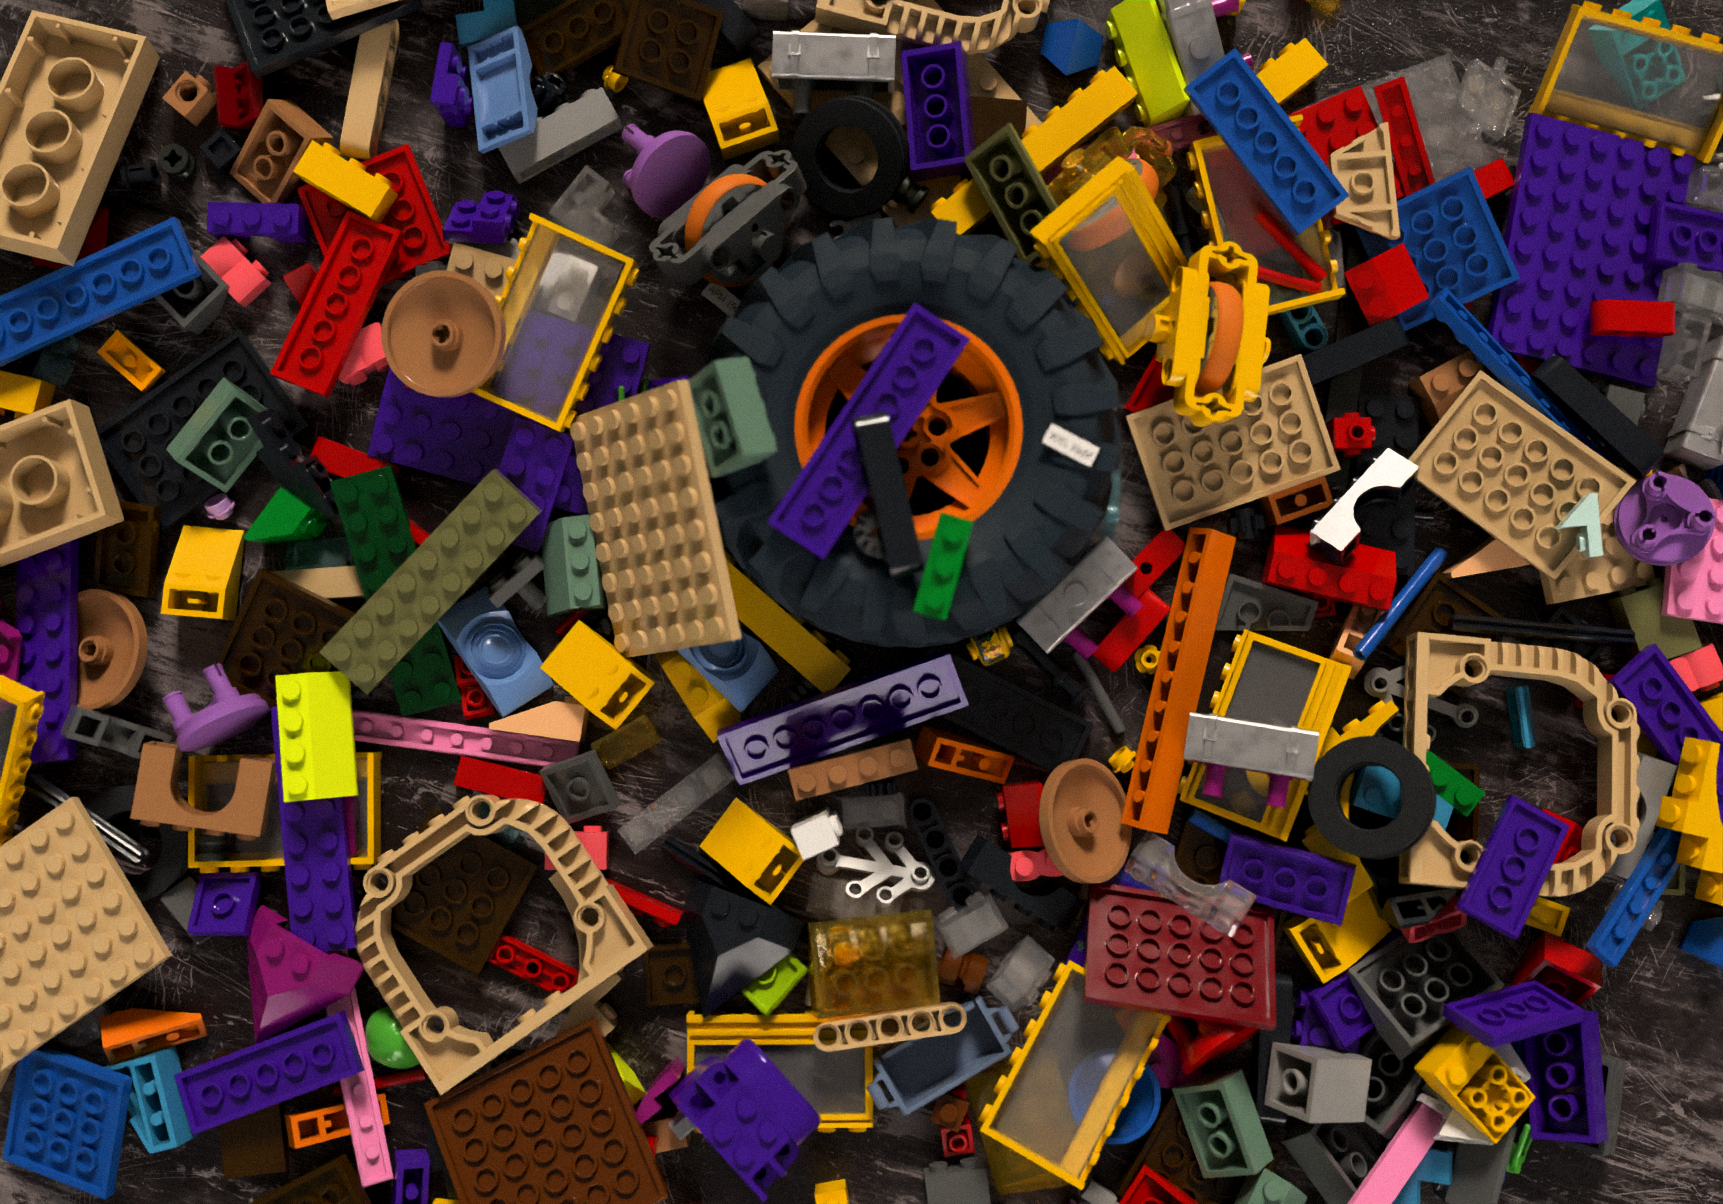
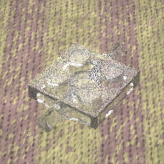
(1486, 99)

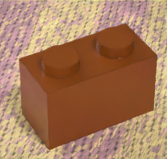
(1296, 501)

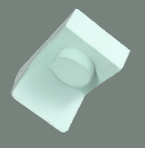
(1586, 516)

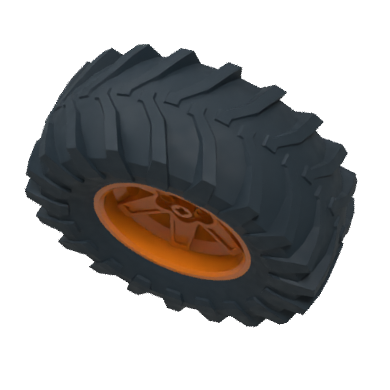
(1026, 364)

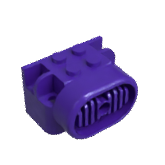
(747, 1113)

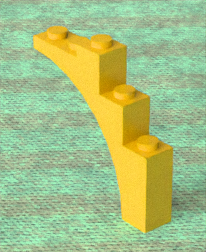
(1696, 814)
(1315, 842)

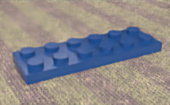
(1266, 142)

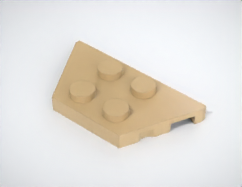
(1368, 177)

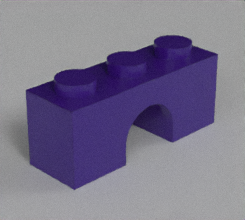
(274, 220)

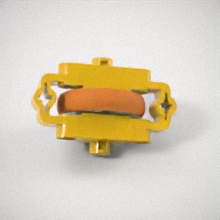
(1213, 335)

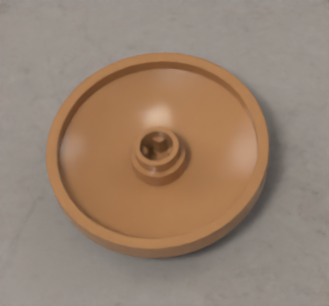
(443, 334)
(109, 648)
(1082, 821)

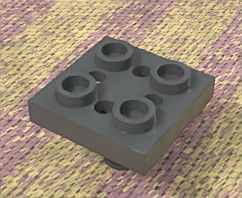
(518, 580)

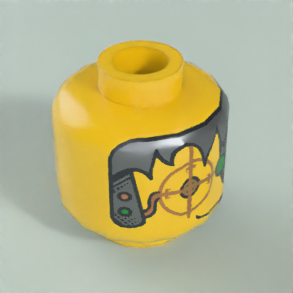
(990, 646)

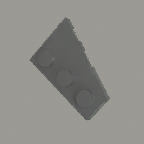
(1262, 608)

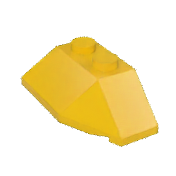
(700, 696)

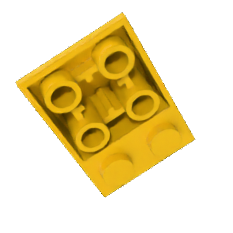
(739, 109)
(204, 574)
(598, 674)
(753, 850)
(1334, 948)
(1475, 1082)

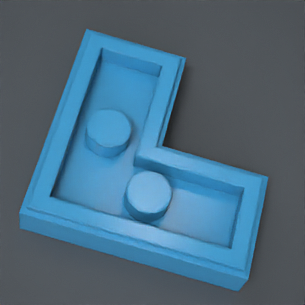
(480, 25)
(1434, 1167)

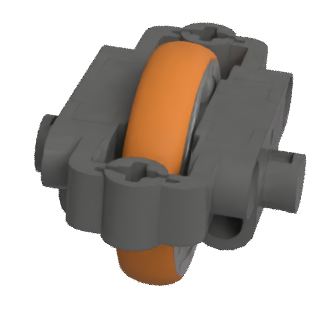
(719, 222)

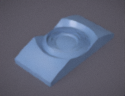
(502, 89)
(495, 652)
(734, 668)

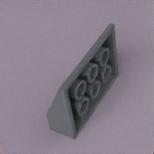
(1411, 982)

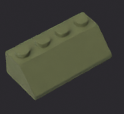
(1012, 189)

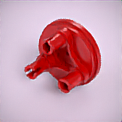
(1209, 1045)

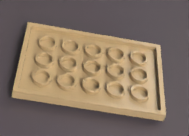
(1226, 464)
(1515, 473)

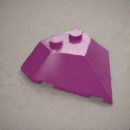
(291, 975)

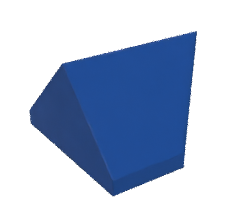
(1071, 45)
(1705, 940)

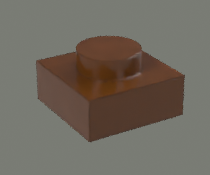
(950, 1111)

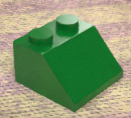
(286, 521)

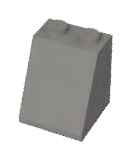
(1318, 1083)

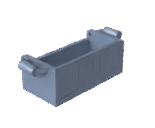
(931, 1066)

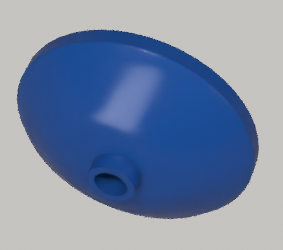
(1139, 1111)

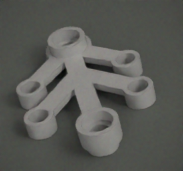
(1391, 687)
(880, 868)

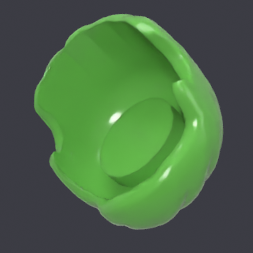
(386, 1042)

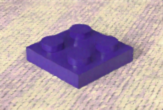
(224, 904)

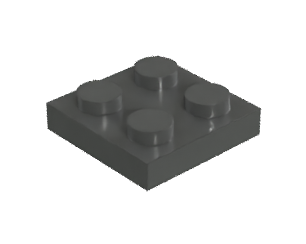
(580, 787)

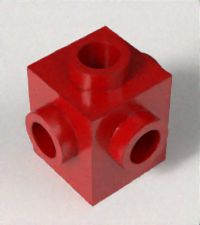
(1351, 434)

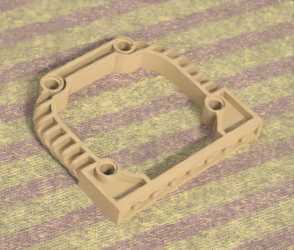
(930, 25)
(1438, 662)
(458, 1051)

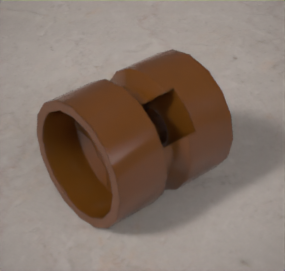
(964, 970)

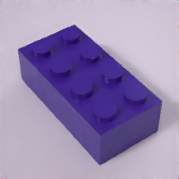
(938, 110)
(1567, 1083)

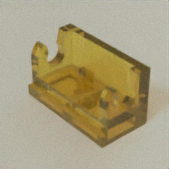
(627, 741)

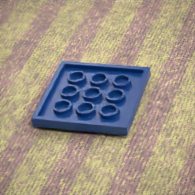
(1449, 242)
(68, 1120)

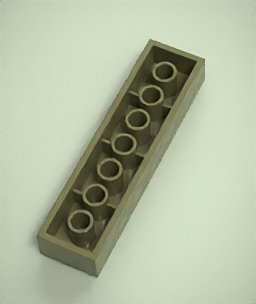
(430, 581)

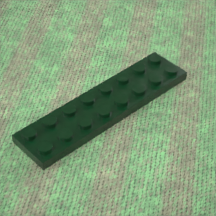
(380, 544)

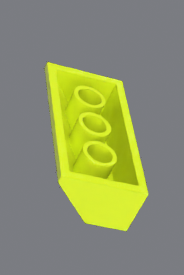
(1147, 60)
(316, 736)

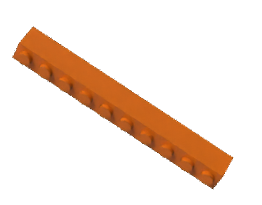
(1178, 679)

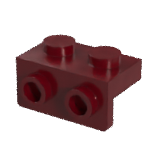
(238, 96)

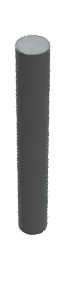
(1099, 693)

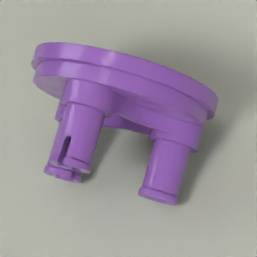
(666, 169)
(1664, 520)
(221, 720)

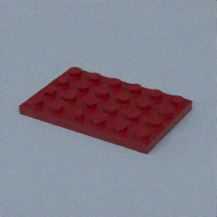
(1165, 961)

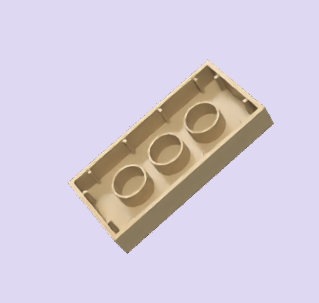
(63, 129)
(52, 481)

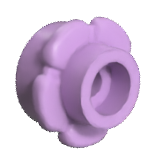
(219, 506)

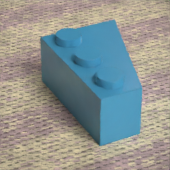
(1380, 792)
(156, 1099)

